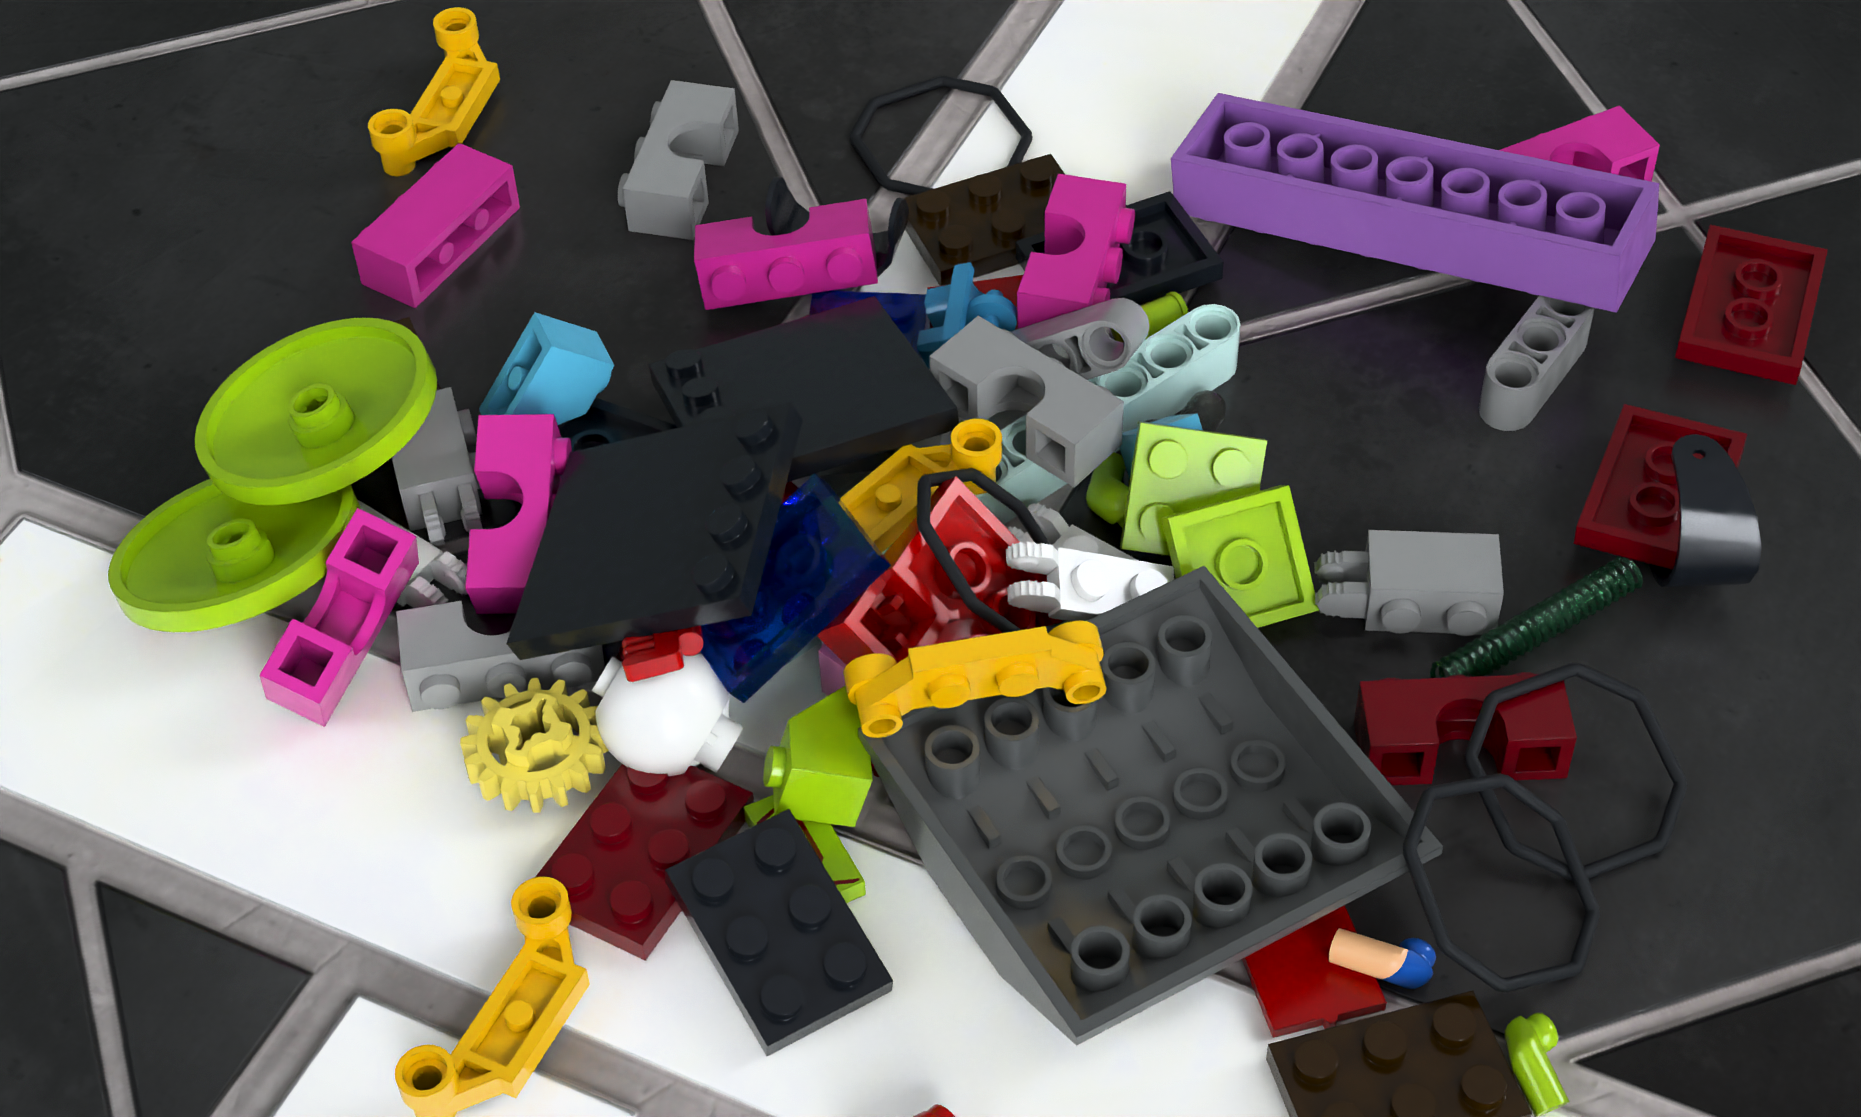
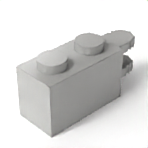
(438, 472)
(1416, 582)

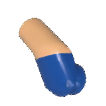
(1401, 965)

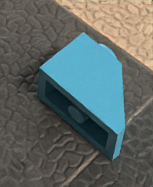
(551, 371)

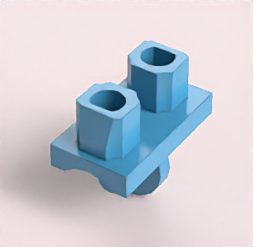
(957, 305)

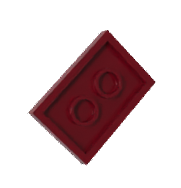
(1752, 304)
(1635, 491)
(628, 839)

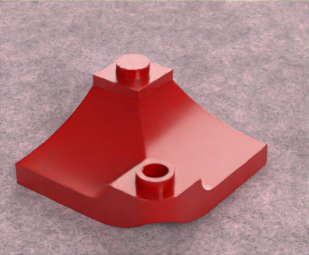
(914, 597)

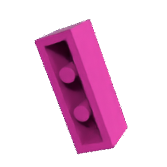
(436, 225)

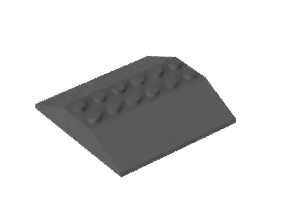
(1149, 829)

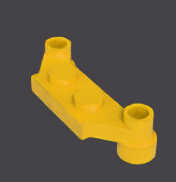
(448, 103)
(887, 497)
(975, 669)
(515, 1021)

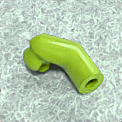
(1106, 492)
(1527, 1048)

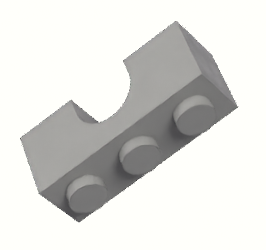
(668, 178)
(1068, 418)
(454, 665)

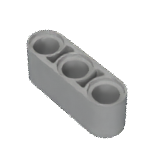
(1085, 338)
(1533, 362)

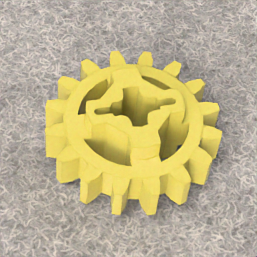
(534, 745)

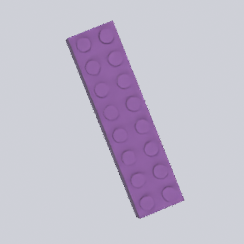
(1418, 200)

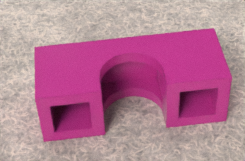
(1598, 142)
(1082, 250)
(824, 255)
(519, 462)
(360, 589)

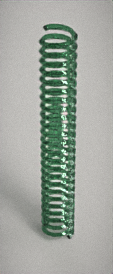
(1597, 593)

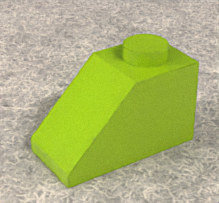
(821, 764)

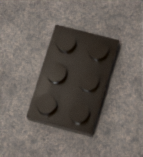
(981, 217)
(1400, 1064)

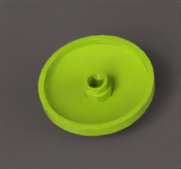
(316, 411)
(223, 560)

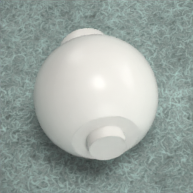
(666, 719)

